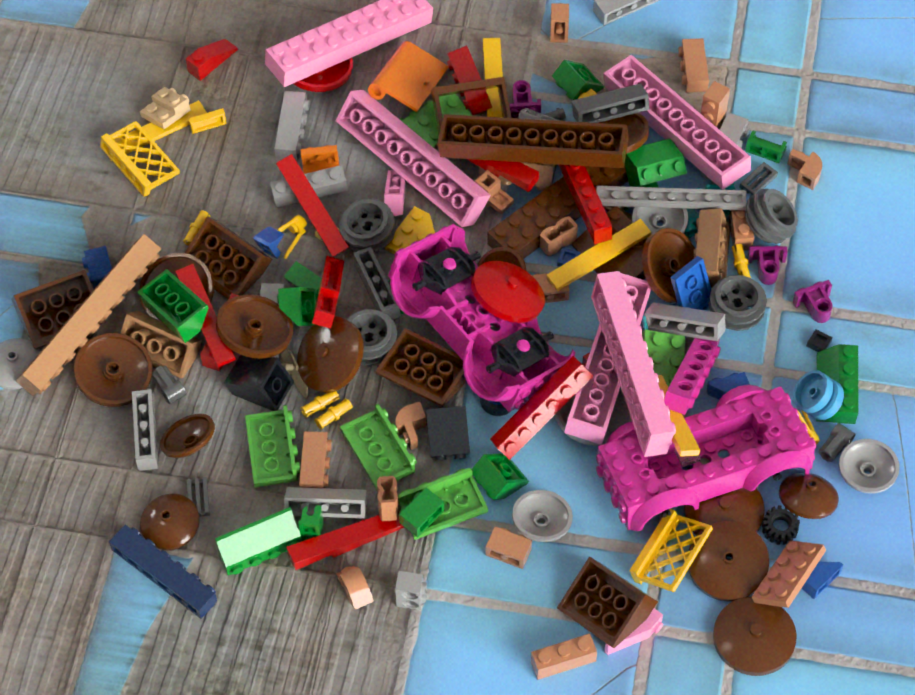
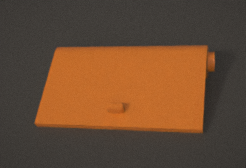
(405, 76)

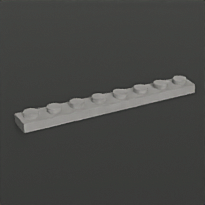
(672, 197)

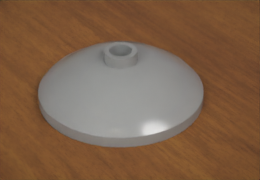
(670, 217)
(13, 367)
(872, 457)
(544, 508)

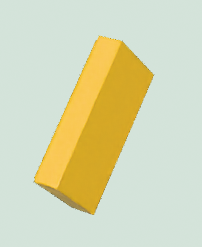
(207, 121)

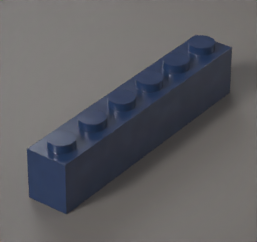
(163, 571)

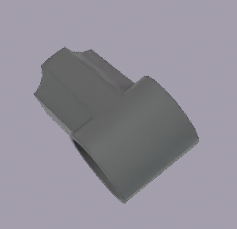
(170, 387)
(838, 439)

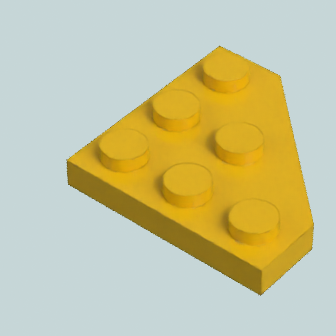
(413, 228)

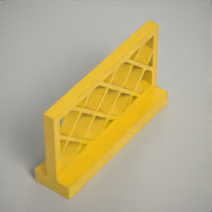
(125, 163)
(655, 548)

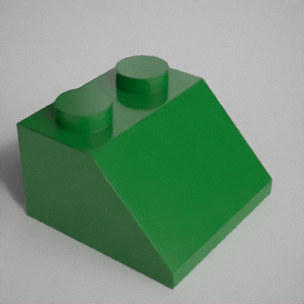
(576, 79)
(298, 304)
(498, 476)

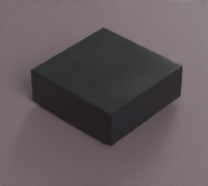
(819, 341)

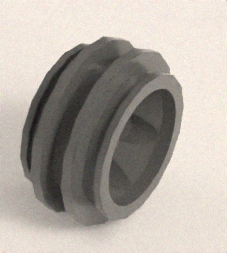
(771, 216)
(369, 231)
(736, 290)
(372, 324)

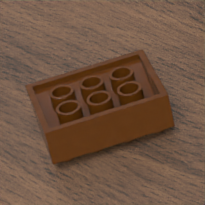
(229, 258)
(627, 262)
(49, 306)
(423, 368)
(606, 603)

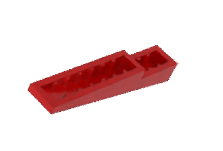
(515, 172)
(312, 206)
(328, 292)
(220, 352)
(340, 541)

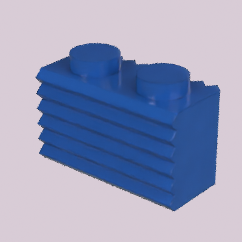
(97, 263)

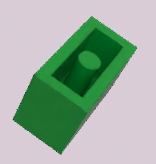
(421, 512)

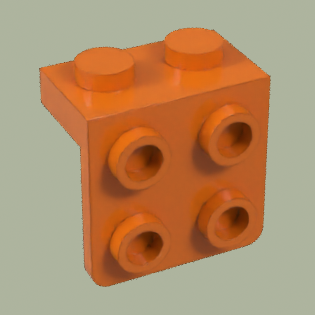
(319, 158)

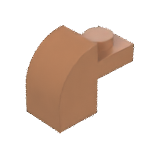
(809, 167)
(499, 199)
(408, 420)
(355, 586)

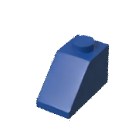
(821, 577)

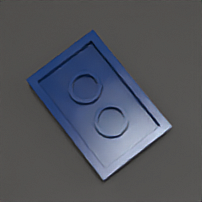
(692, 285)

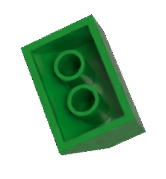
(654, 163)

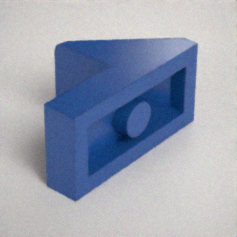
(268, 241)

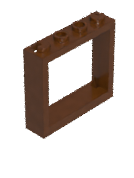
(469, 87)

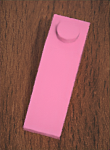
(395, 192)
(644, 631)

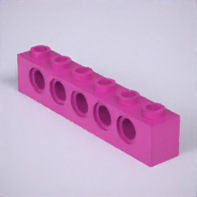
(691, 375)

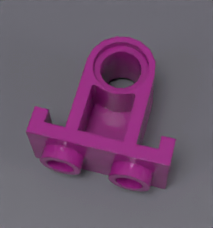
(522, 99)
(768, 260)
(814, 299)

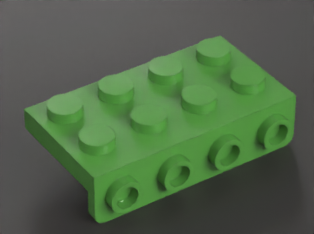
(424, 120)
(666, 352)
(379, 446)
(272, 447)
(460, 498)

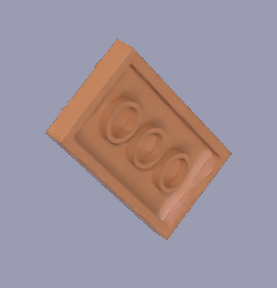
(788, 573)

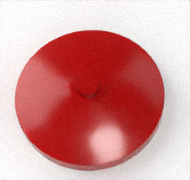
(328, 79)
(508, 291)

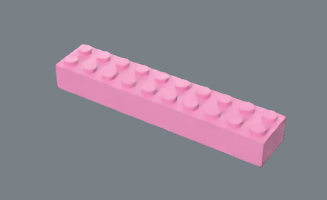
(345, 38)
(688, 129)
(413, 158)
(632, 364)
(597, 398)

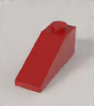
(209, 57)

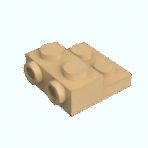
(166, 107)

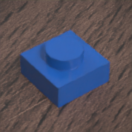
(567, 255)

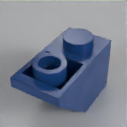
(719, 386)

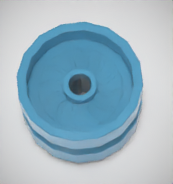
(818, 395)

